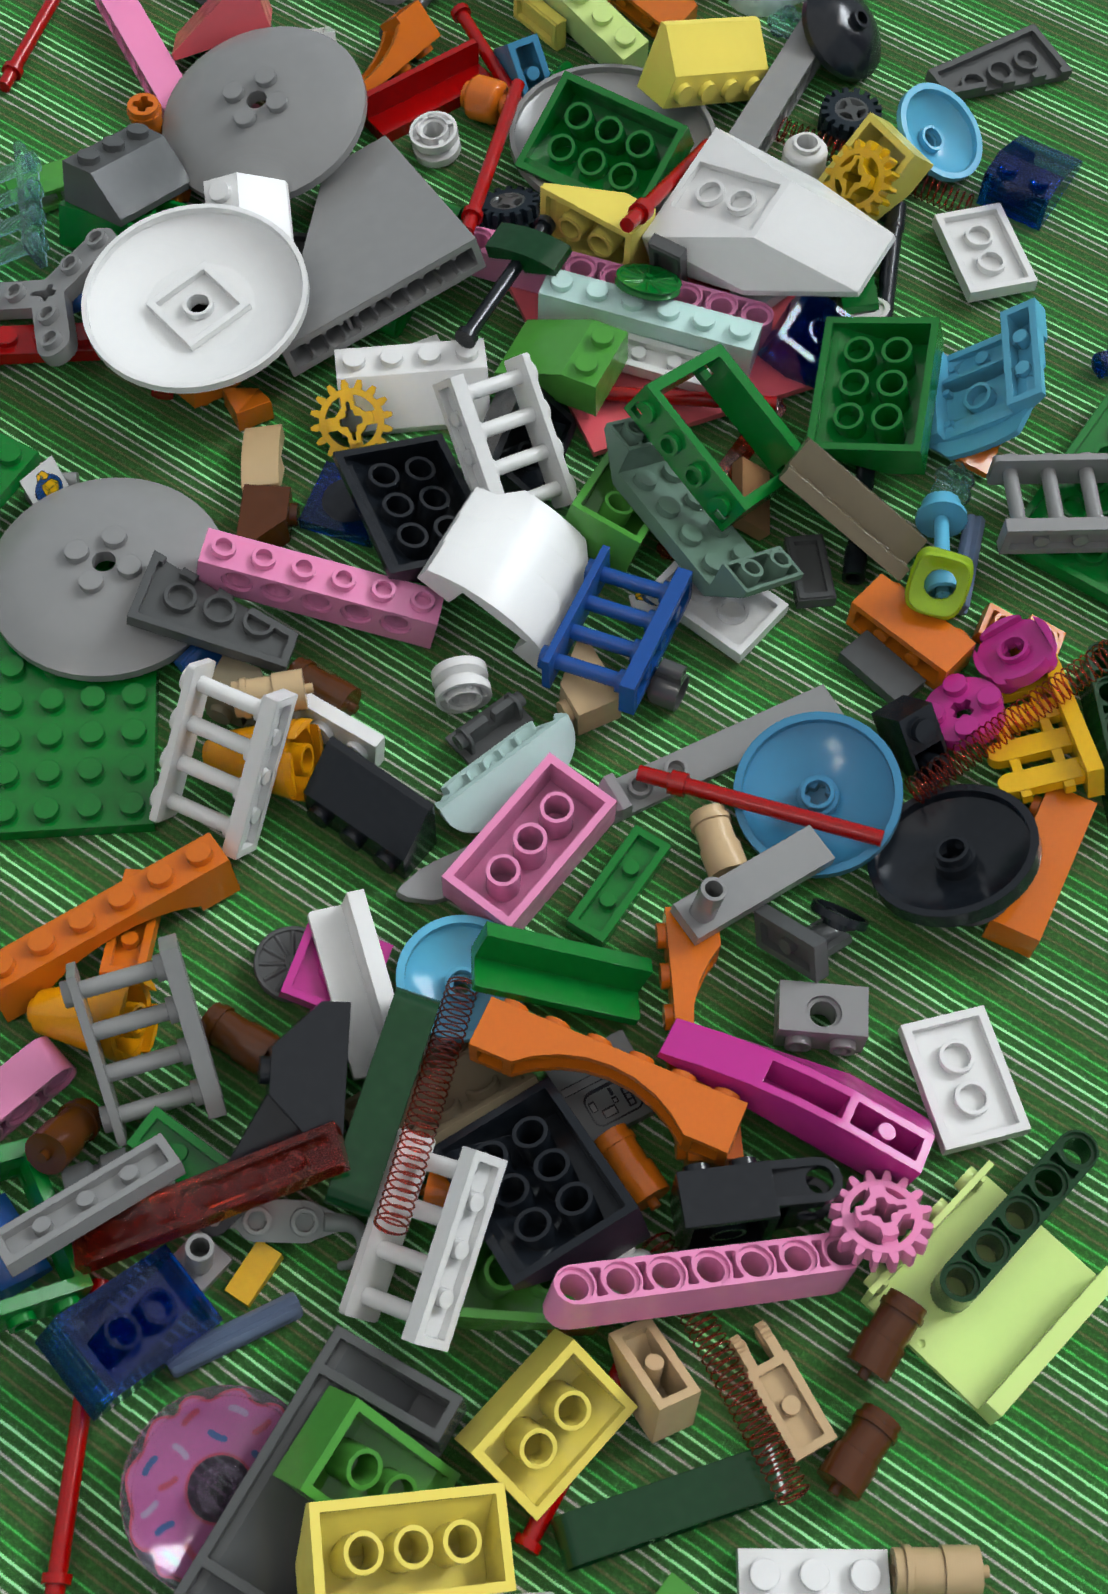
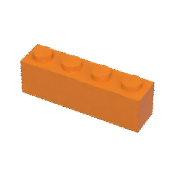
(1061, 825)

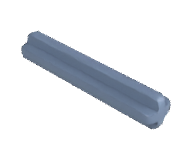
(970, 546)
(238, 1333)

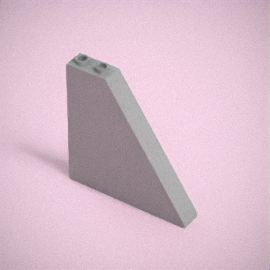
(375, 252)

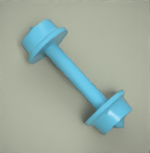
(941, 518)

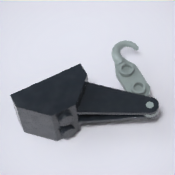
(303, 1091)

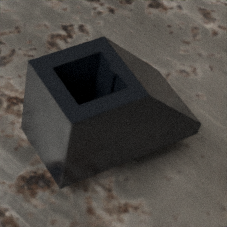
(913, 736)

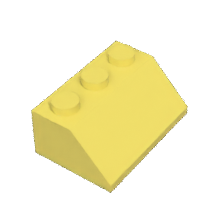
(546, 1423)

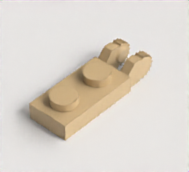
(785, 1395)

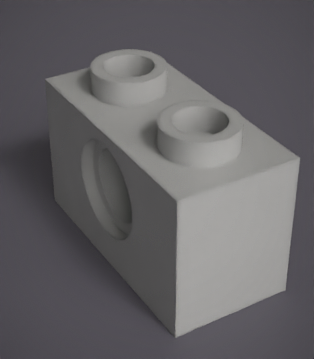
(841, 1004)

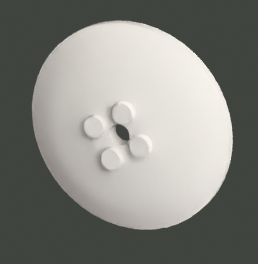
(186, 256)

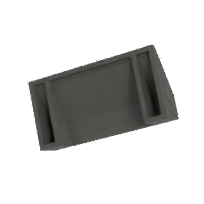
(261, 1526)

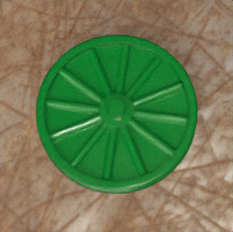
(648, 282)

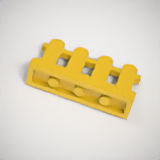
(1071, 737)

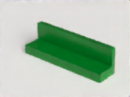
(558, 973)

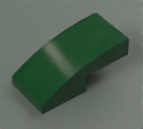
(534, 249)

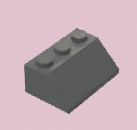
(124, 175)

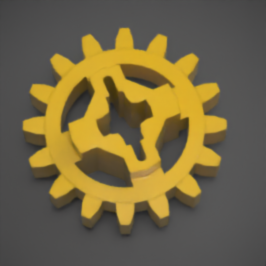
(863, 176)
(335, 424)

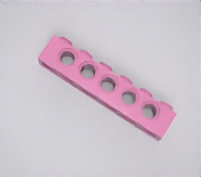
(319, 588)

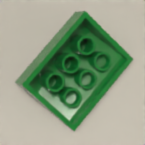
(602, 141)
(877, 391)

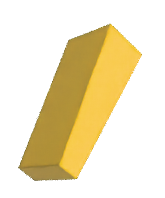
(254, 1273)

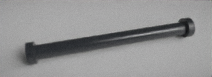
(468, 335)

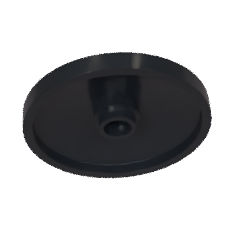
(957, 856)

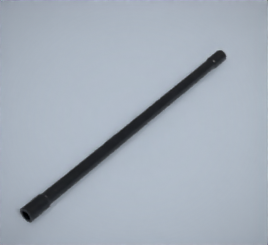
(855, 558)

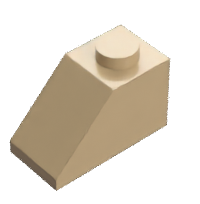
(585, 700)
(654, 1379)

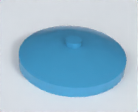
(824, 767)

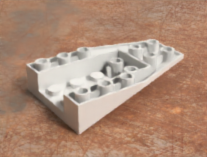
(767, 226)

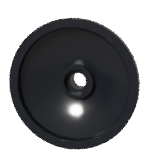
(843, 37)

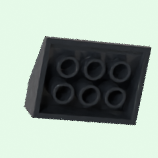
(404, 498)
(557, 1191)

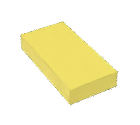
(542, 20)

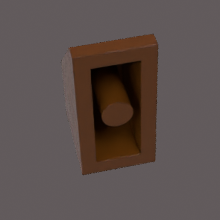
(267, 514)

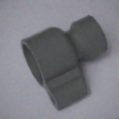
(668, 685)

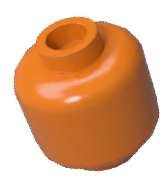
(483, 98)

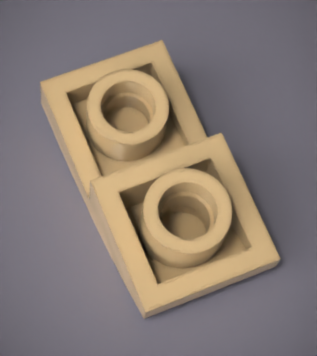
(262, 456)

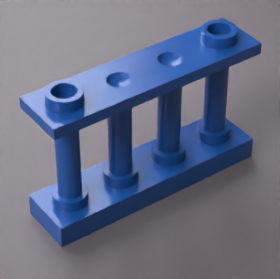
(643, 653)

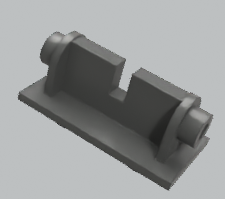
(489, 727)

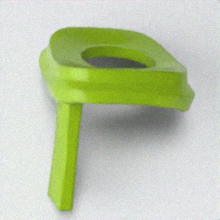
(931, 559)

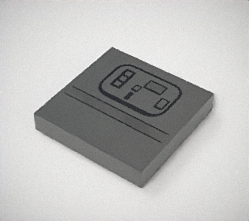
(598, 1101)

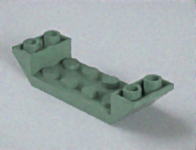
(719, 560)

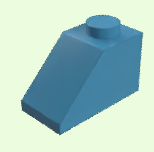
(524, 61)

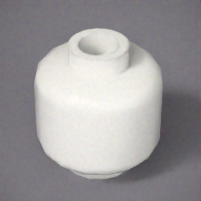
(806, 153)

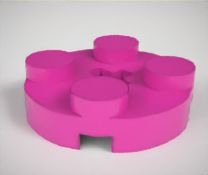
(1023, 669)
(966, 693)

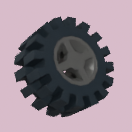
(844, 113)
(510, 206)

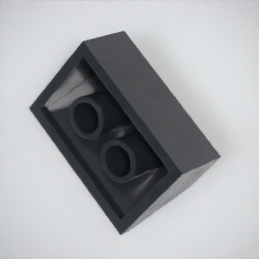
(518, 439)
(370, 809)

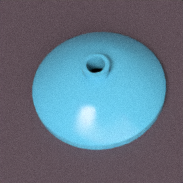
(941, 130)
(434, 956)

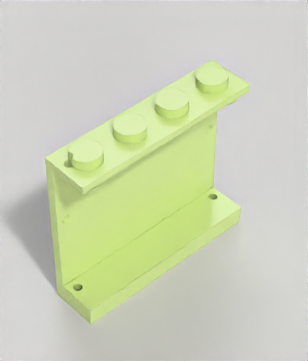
(1014, 1323)

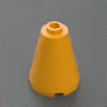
(296, 764)
(51, 1019)

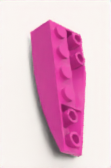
(807, 1100)

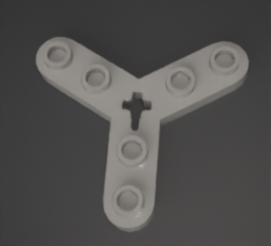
(51, 299)

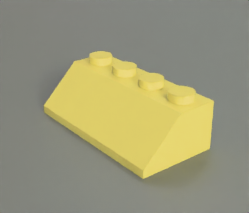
(705, 62)
(408, 1543)

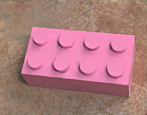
(530, 845)

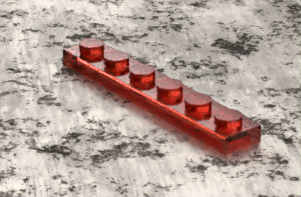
(215, 1196)

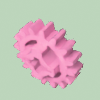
(876, 1224)

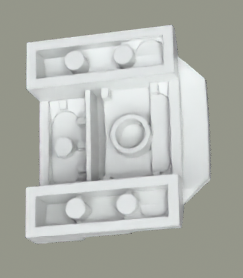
(512, 562)

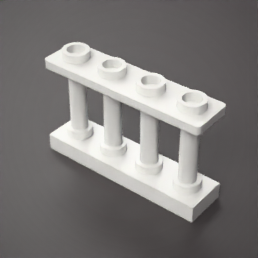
(471, 435)
(260, 752)
(452, 1253)

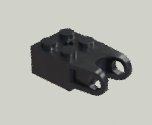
(748, 1199)

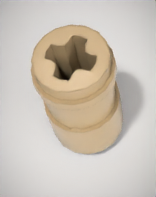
(290, 680)
(716, 839)
(937, 1569)

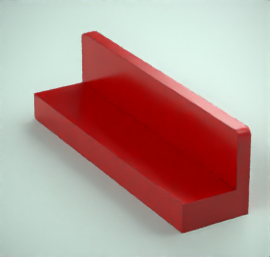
(422, 89)

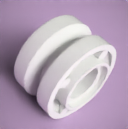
(435, 139)
(461, 684)

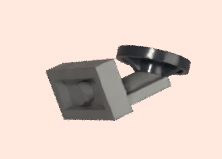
(810, 946)

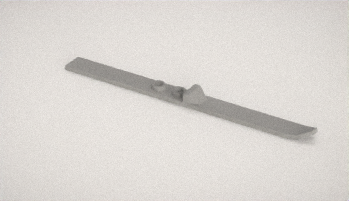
(701, 759)

